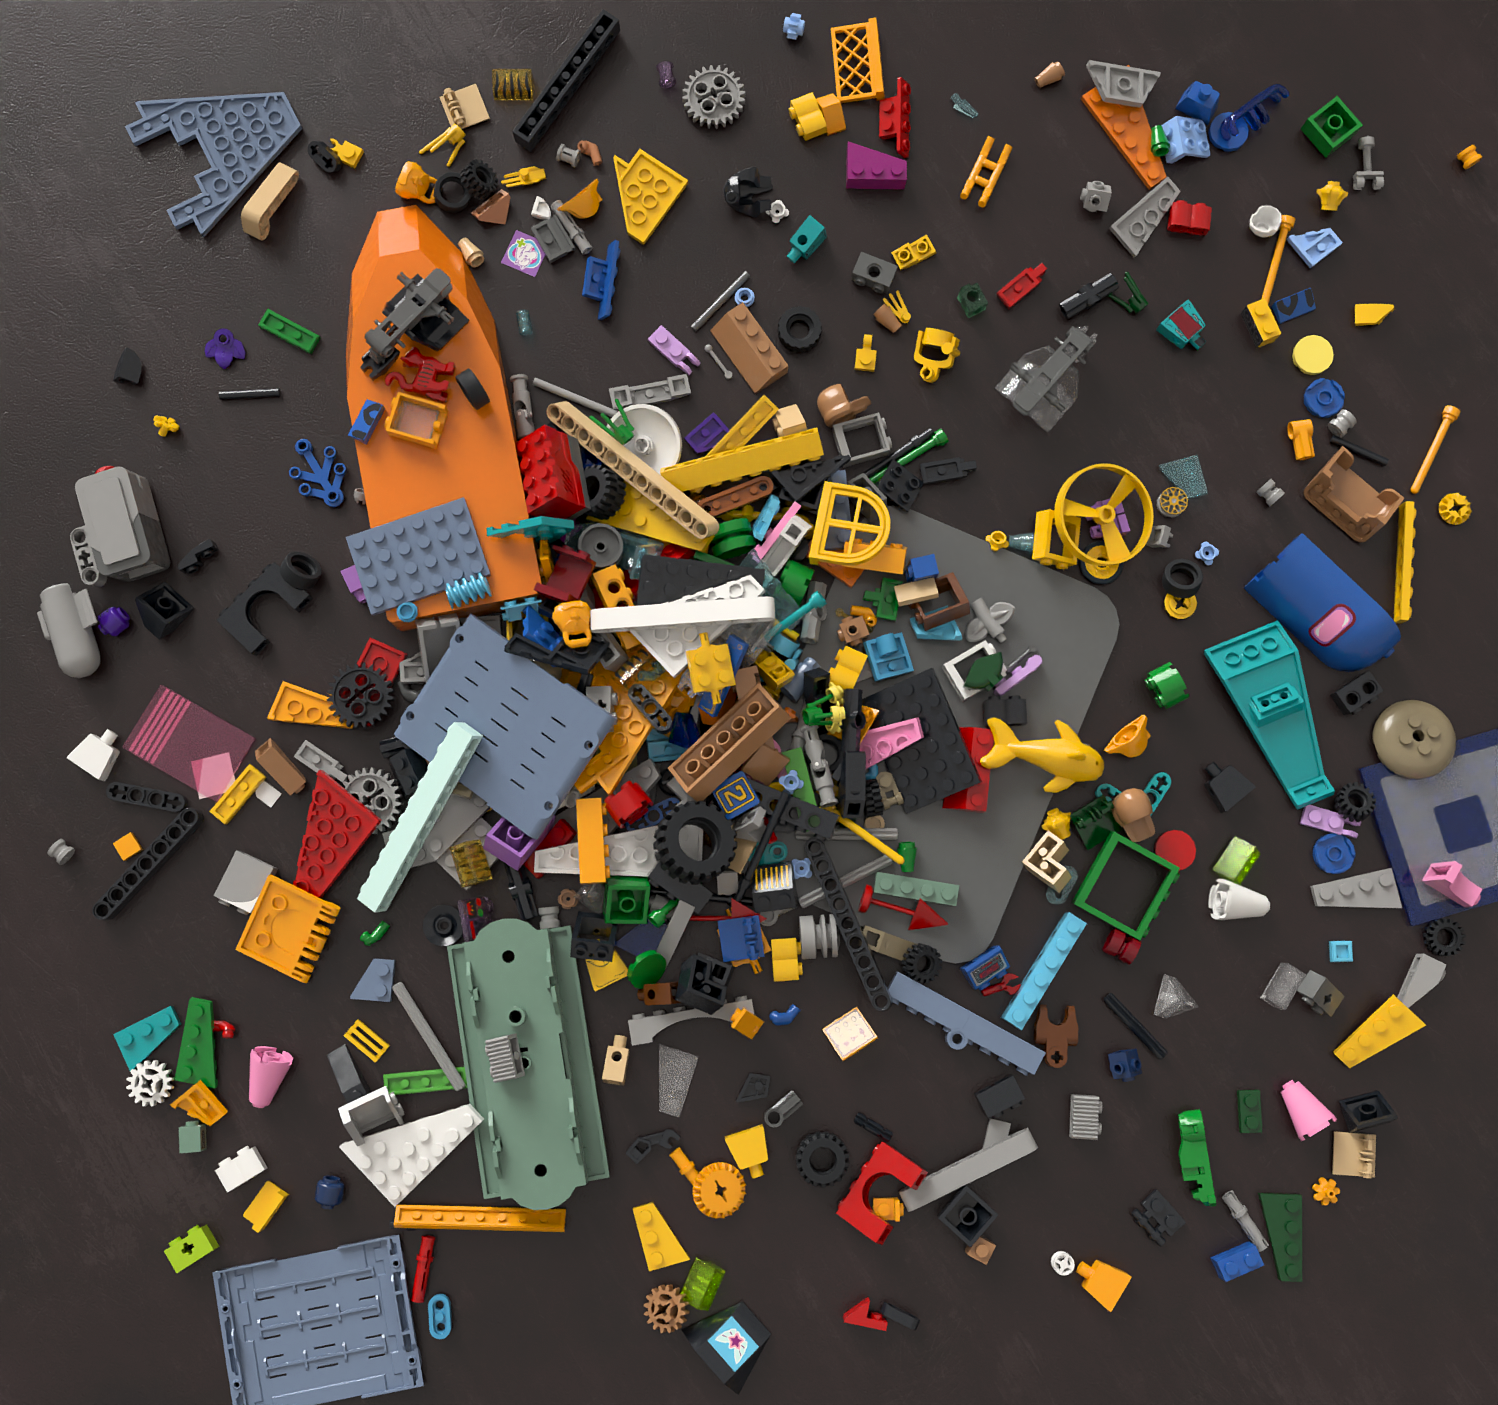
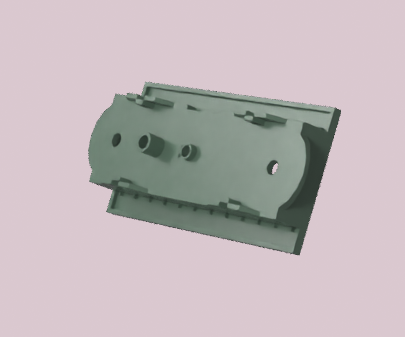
(534, 1115)

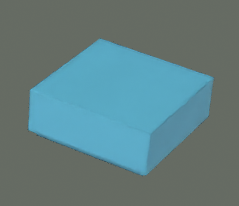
(1341, 951)

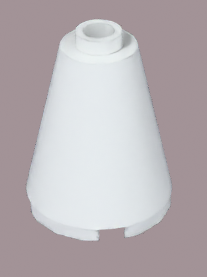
(1236, 901)

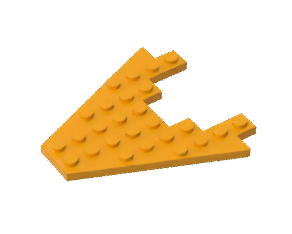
(632, 727)

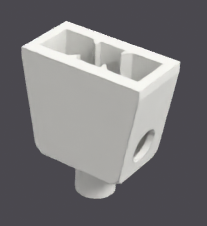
(96, 754)

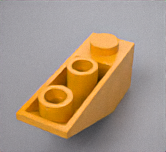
(746, 1022)

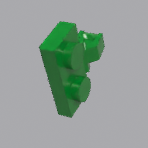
(884, 599)

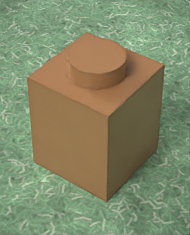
(981, 1250)

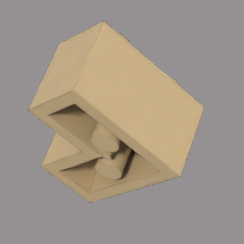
(788, 421)
(1045, 859)

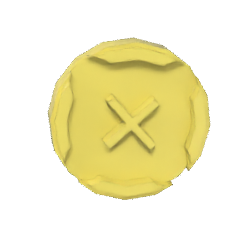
(1313, 355)

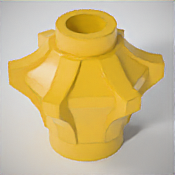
(1331, 195)
(1057, 823)

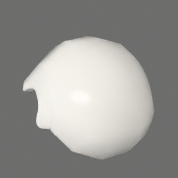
(1265, 221)

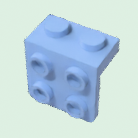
(1186, 137)

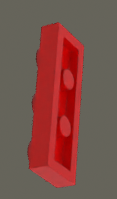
(560, 834)

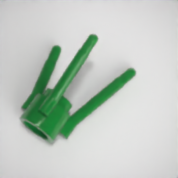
(622, 434)

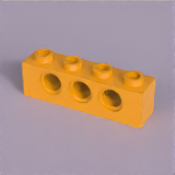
(602, 580)

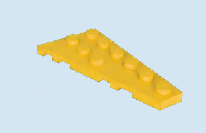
(647, 519)

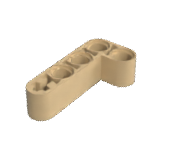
(267, 199)

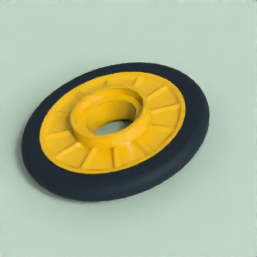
(1096, 574)

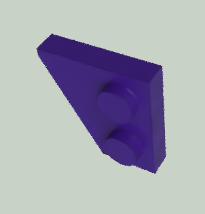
(706, 434)

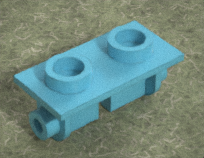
(514, 609)

